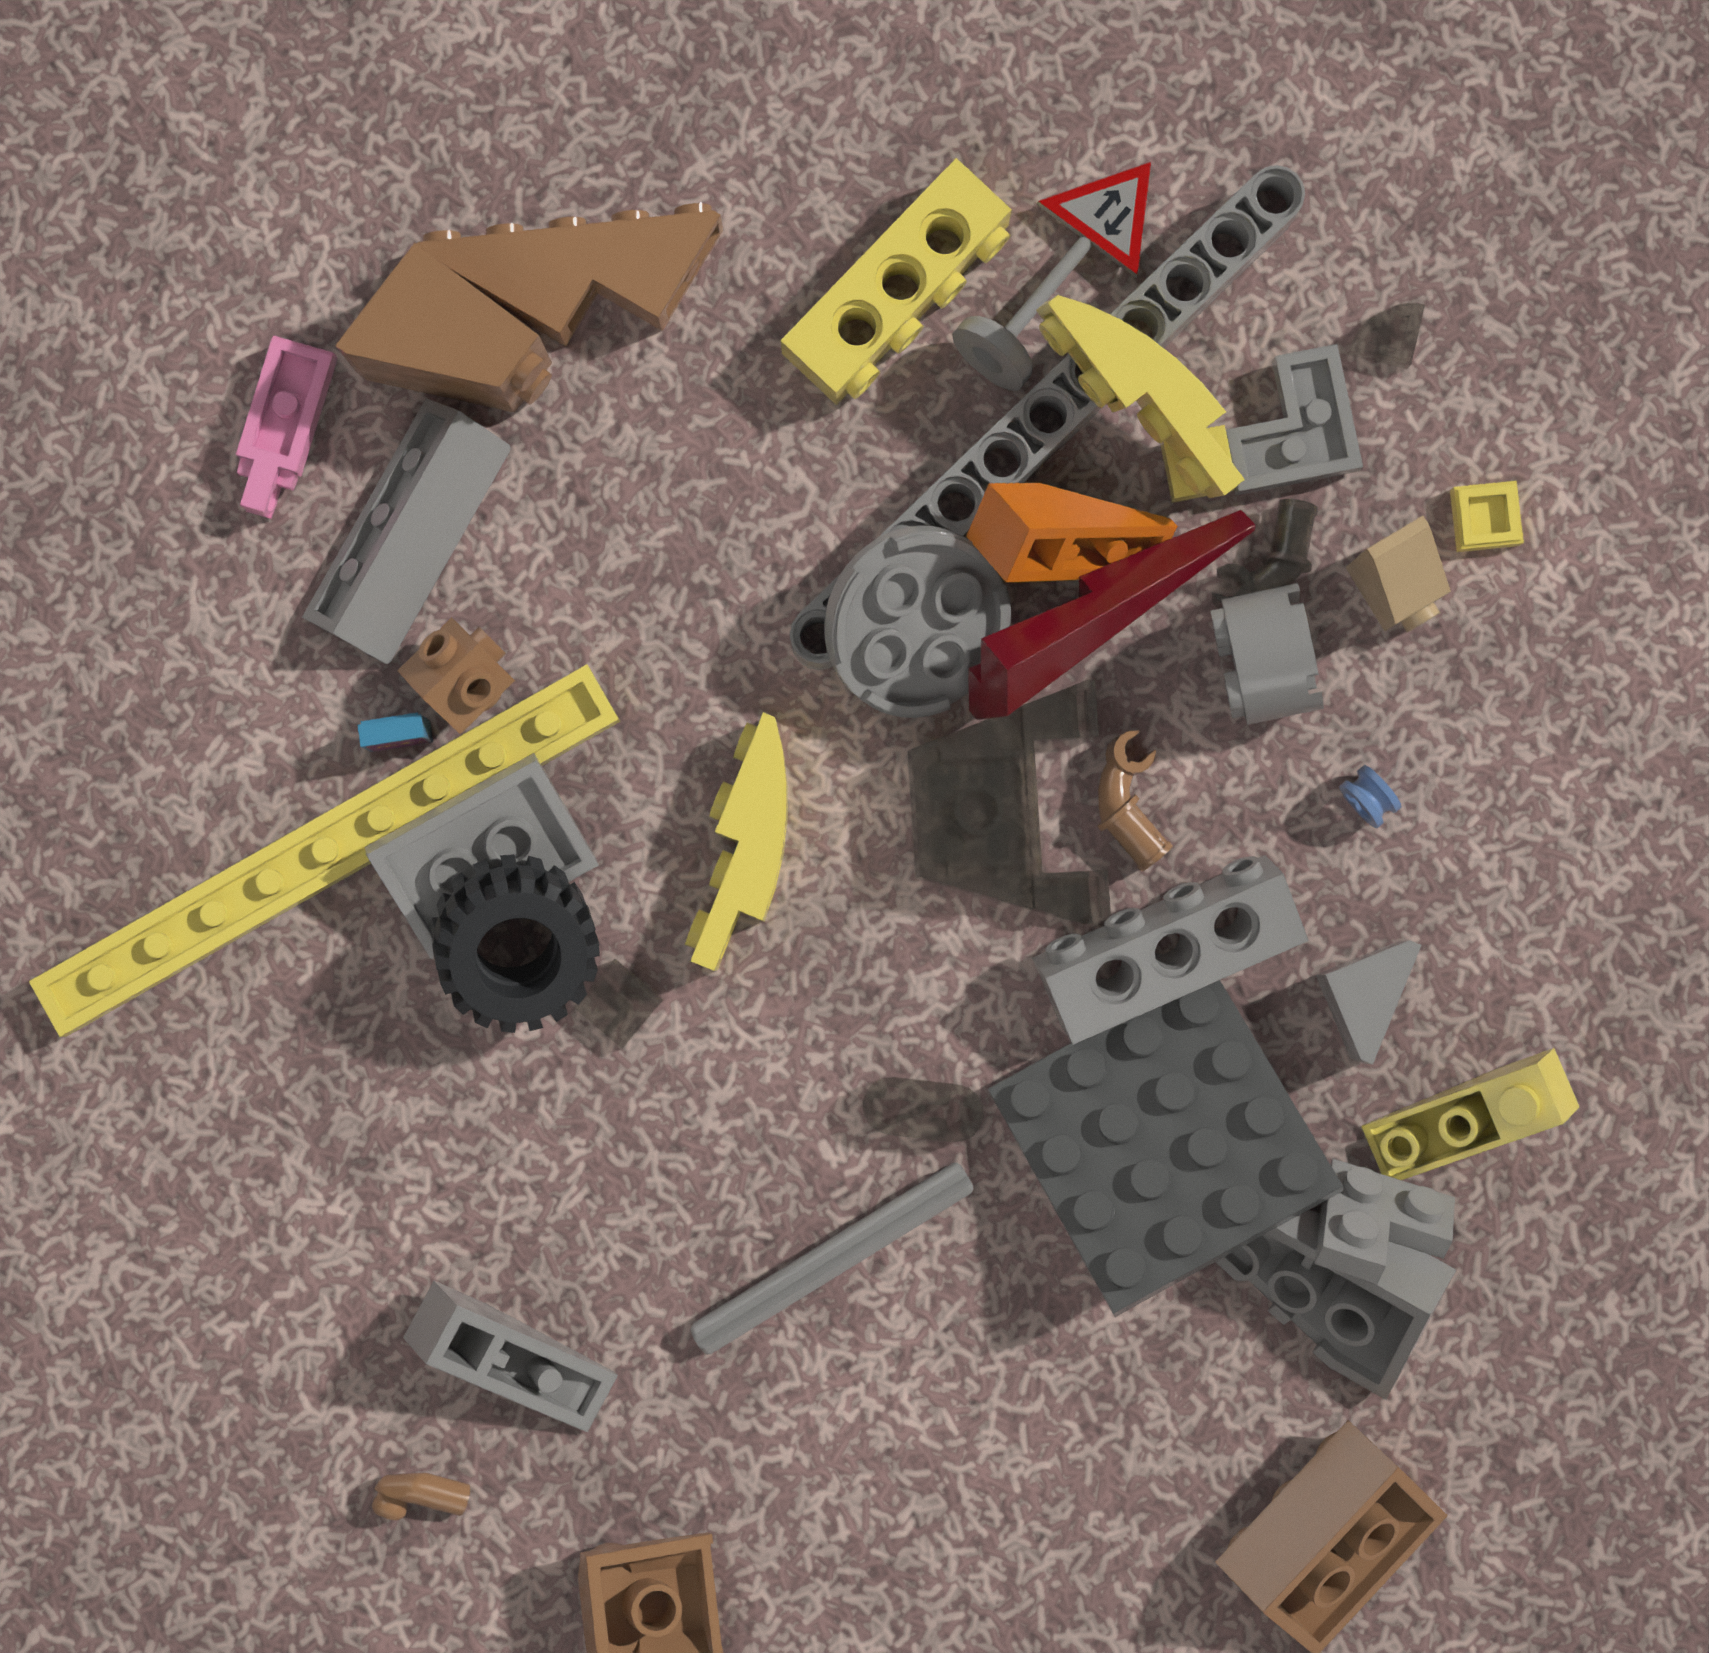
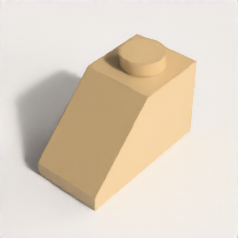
(1402, 576)

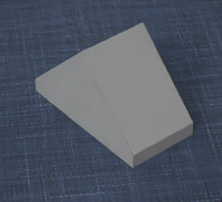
(1365, 995)

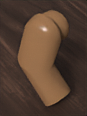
(420, 1489)

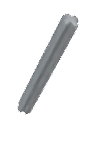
(831, 1258)

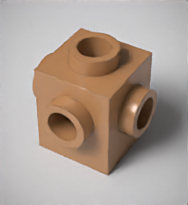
(457, 673)

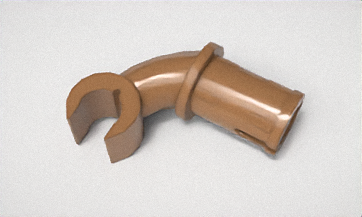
(1119, 809)

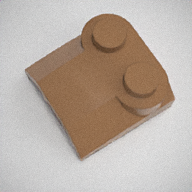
(650, 1597)

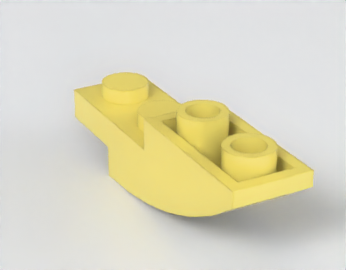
(1129, 367)
(756, 818)

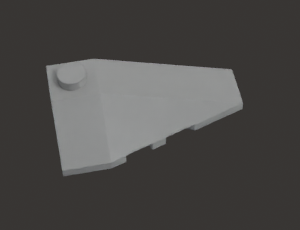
(1357, 1324)

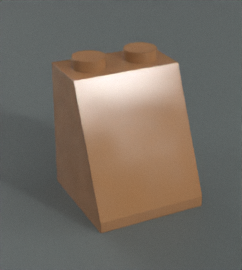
(445, 339)

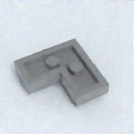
(1316, 428)
(1379, 1210)

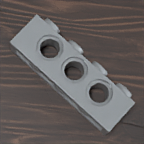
(1204, 954)

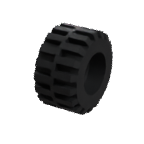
(522, 991)

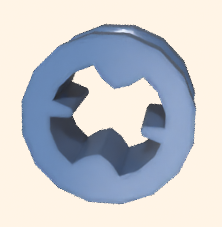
(1370, 796)

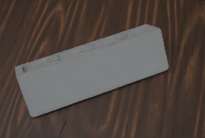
(407, 530)

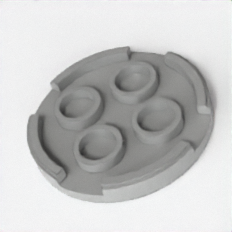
(913, 619)

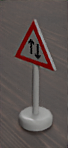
(1105, 216)

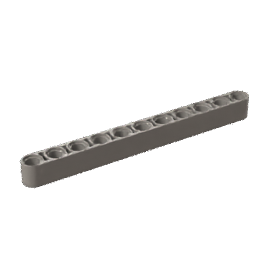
(1060, 388)

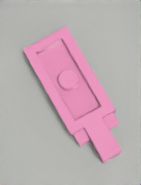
(282, 421)

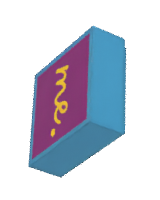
(394, 732)

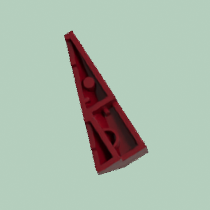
(1044, 647)

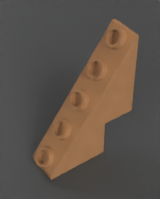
(559, 270)

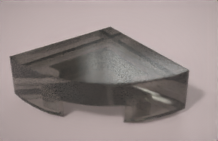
(1389, 335)

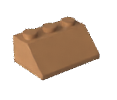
(1330, 1538)

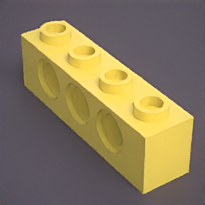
(951, 203)

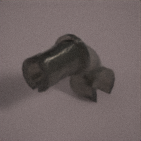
(1286, 555)

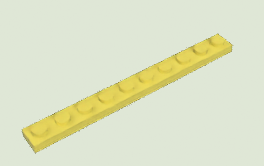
(313, 855)

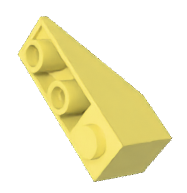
(1473, 1117)

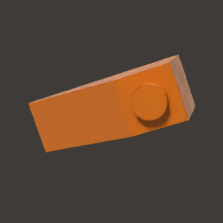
(1058, 534)

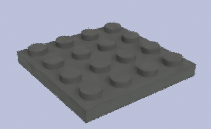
(1165, 1144)

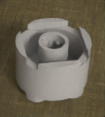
(1269, 654)

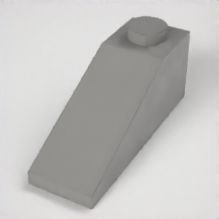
(507, 1357)

